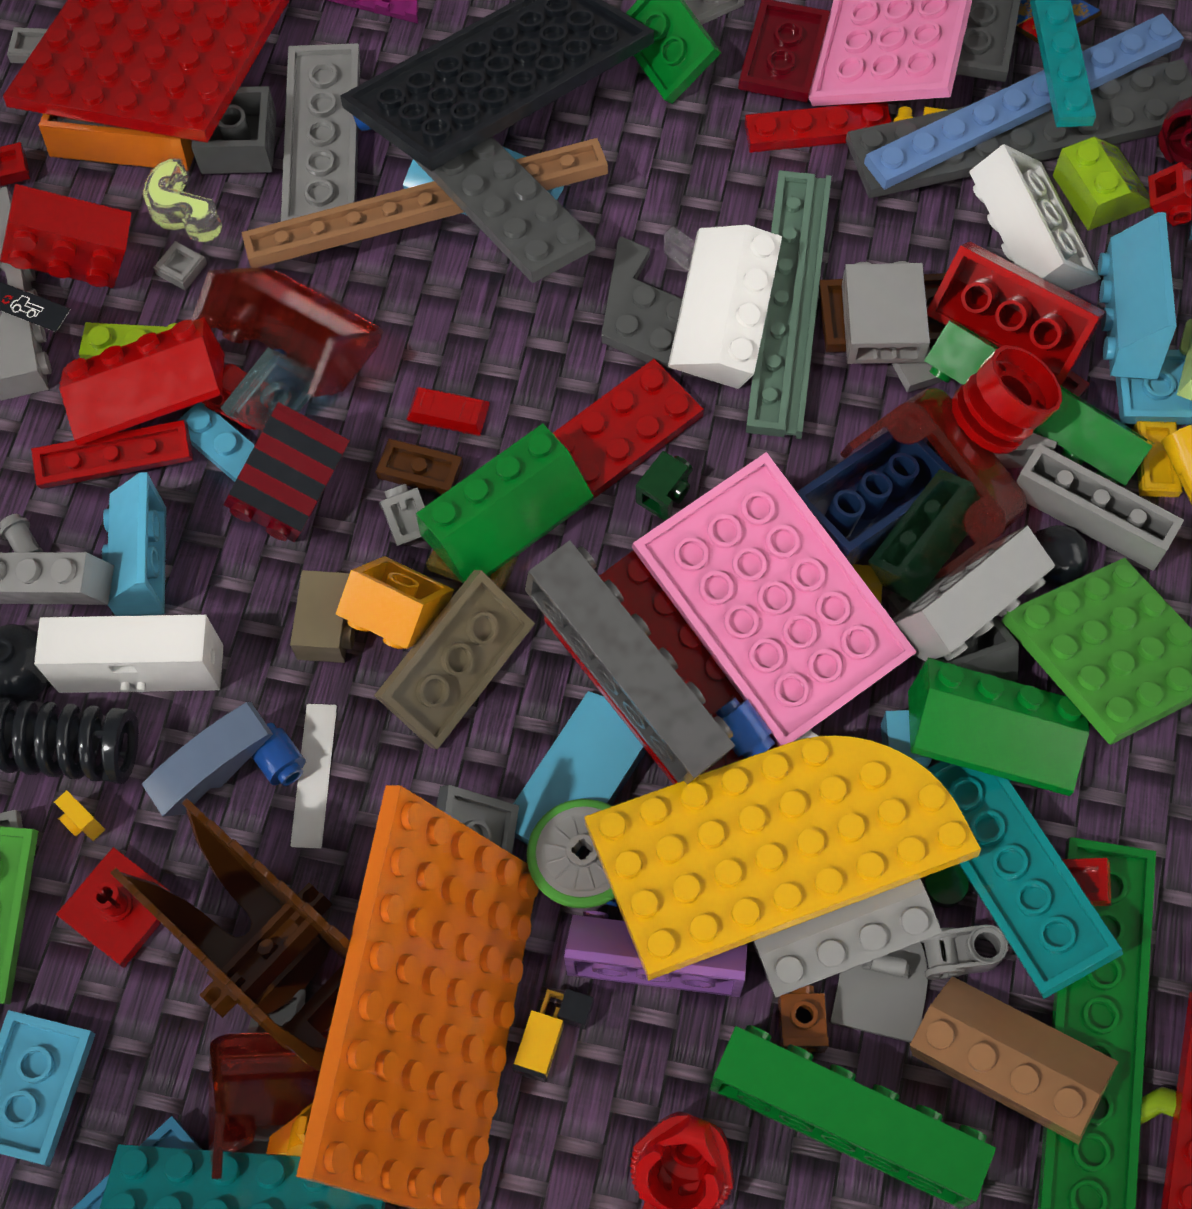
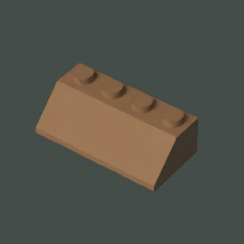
(1013, 1058)

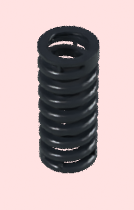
(48, 729)

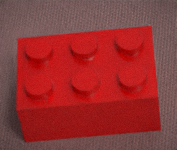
(65, 236)

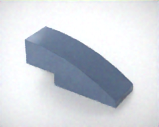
(207, 760)

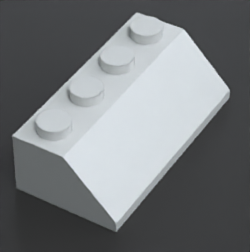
(1032, 219)
(725, 303)

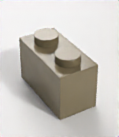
(317, 629)

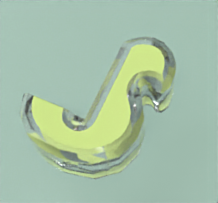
(178, 209)

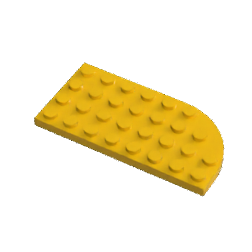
(772, 845)

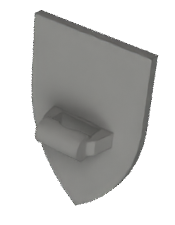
(884, 994)

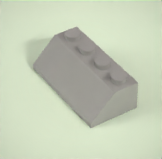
(973, 595)

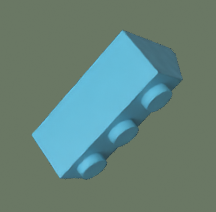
(136, 548)

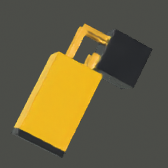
(544, 1032)

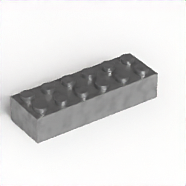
(628, 663)

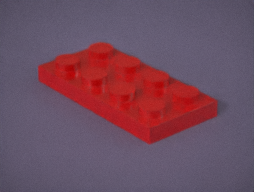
(628, 425)

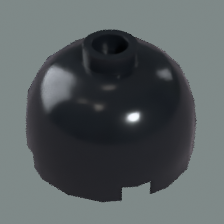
(18, 673)

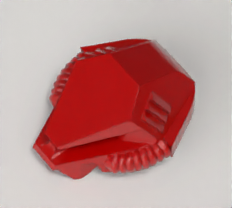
(682, 1164)

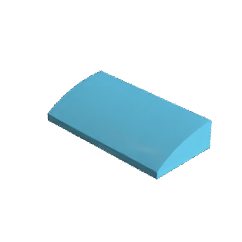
(585, 762)

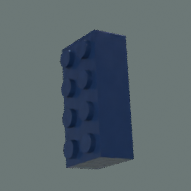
(871, 492)

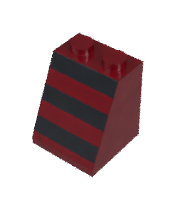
(286, 473)

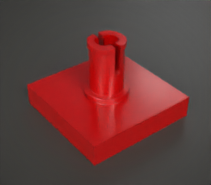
(108, 912)

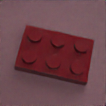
(784, 50)

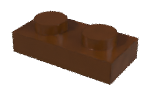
(419, 467)

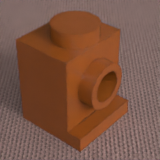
(810, 1035)

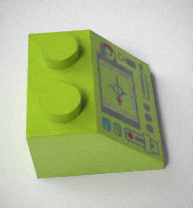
(1099, 182)

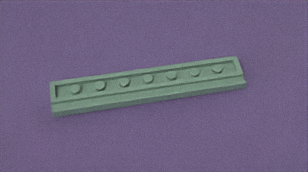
(788, 331)

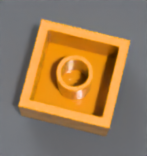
(392, 601)

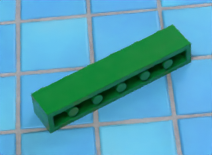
(1076, 426)

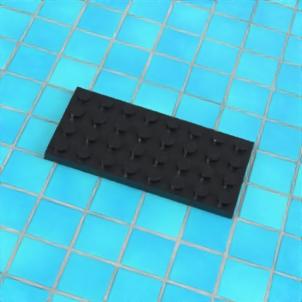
(493, 75)

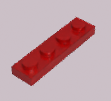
(811, 125)
(112, 454)

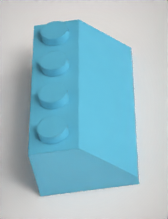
(1138, 299)

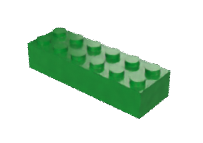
(853, 1118)

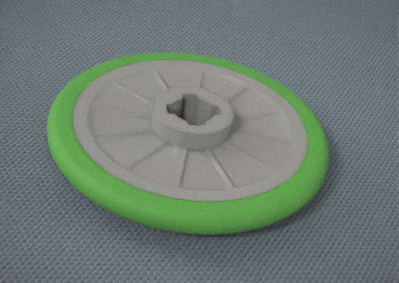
(553, 857)

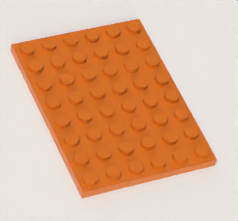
(421, 1013)

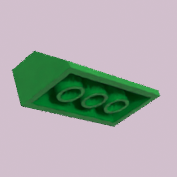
(505, 505)
(996, 726)

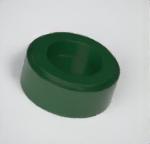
(946, 886)

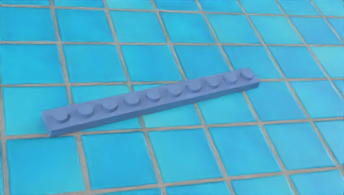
(1016, 104)

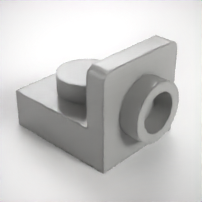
(400, 512)

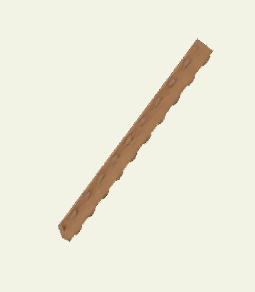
(405, 208)

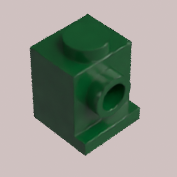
(663, 485)

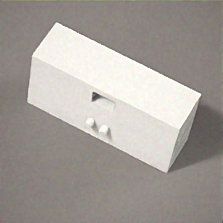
(129, 653)

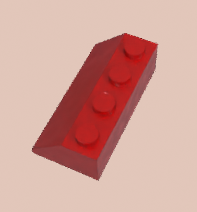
(1015, 308)
(142, 380)

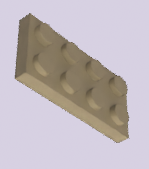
(455, 659)

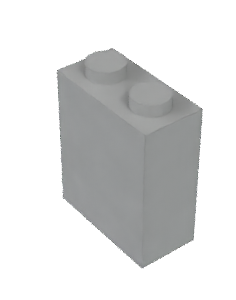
(885, 313)

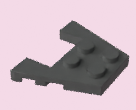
(638, 316)

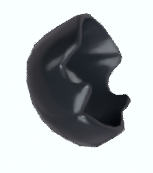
(1066, 551)

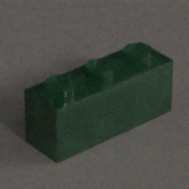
(924, 536)

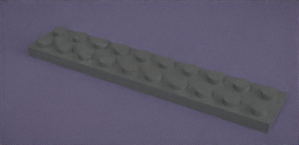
(1124, 109)

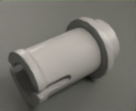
(17, 532)

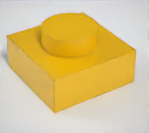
(77, 818)

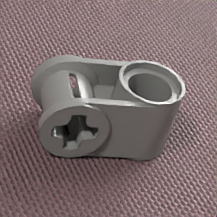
(959, 951)

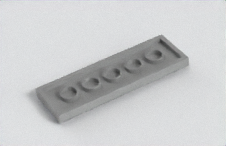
(319, 132)

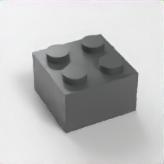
(243, 136)

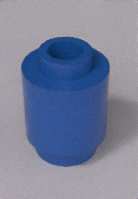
(748, 728)
(279, 758)

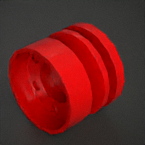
(1006, 399)

